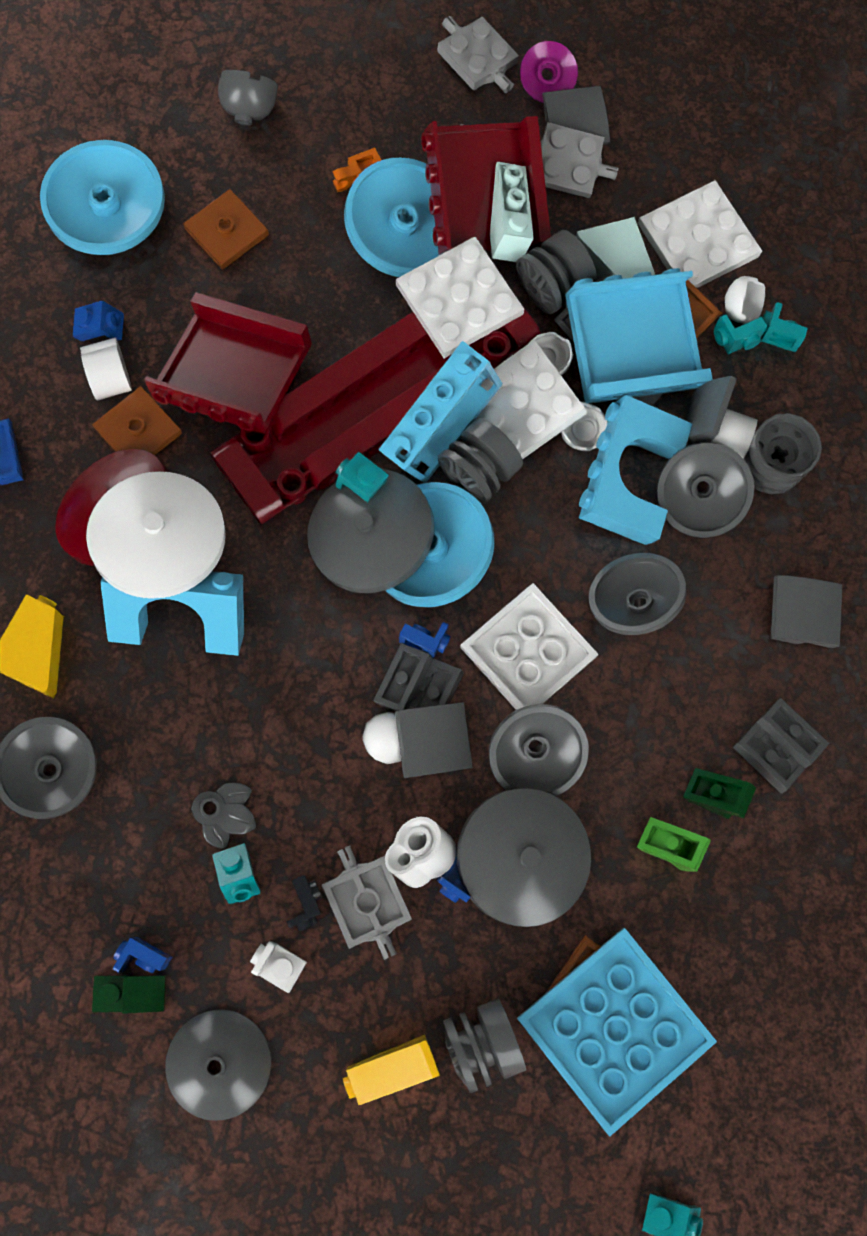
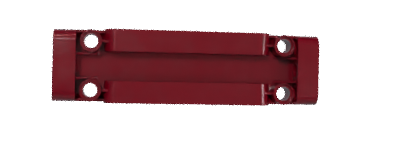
(344, 413)

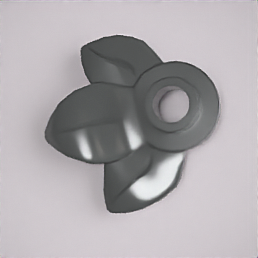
(229, 813)

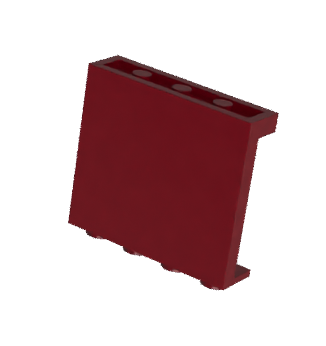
(463, 178)
(232, 363)

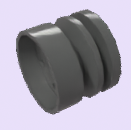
(553, 269)
(782, 453)
(481, 460)
(484, 1045)

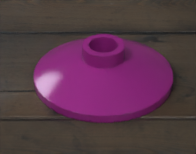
(551, 57)

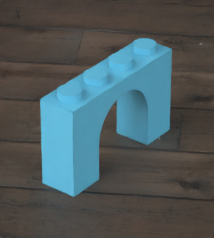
(606, 498)
(215, 599)

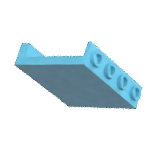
(635, 336)

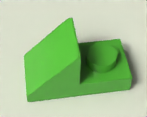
(674, 845)

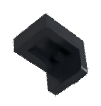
(308, 894)

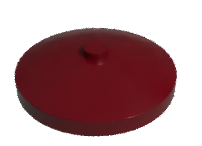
(87, 491)

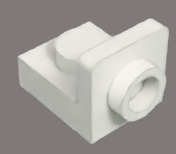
(277, 965)

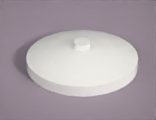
(156, 534)

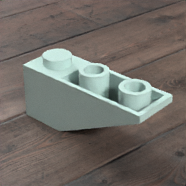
(511, 213)

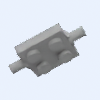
(478, 53)
(573, 160)
(366, 902)

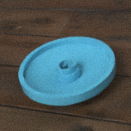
(102, 197)
(391, 216)
(458, 553)

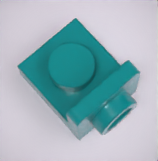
(782, 333)

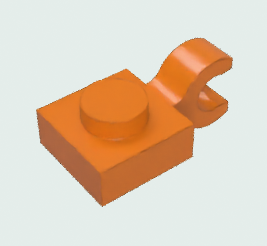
(356, 164)

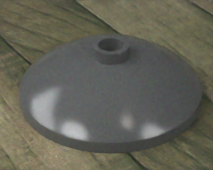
(720, 505)
(634, 582)
(27, 755)
(547, 767)
(243, 1060)

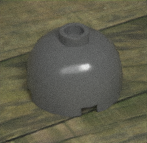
(246, 96)

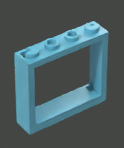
(442, 412)

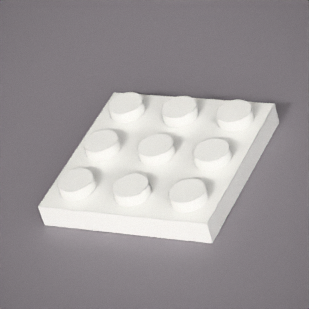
(700, 235)
(459, 296)
(532, 401)
(528, 649)

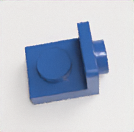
(420, 638)
(147, 956)

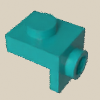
(744, 336)
(361, 476)
(235, 874)
(671, 1218)

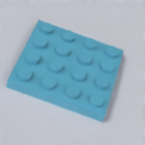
(616, 1031)

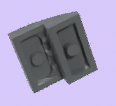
(579, 110)
(708, 409)
(806, 611)
(417, 681)
(433, 739)
(780, 745)

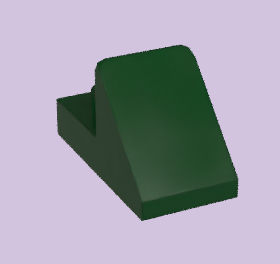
(719, 793)
(129, 993)

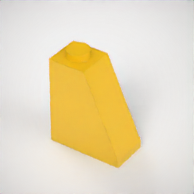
(33, 645)
(391, 1071)

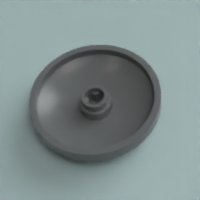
(373, 542)
(523, 857)

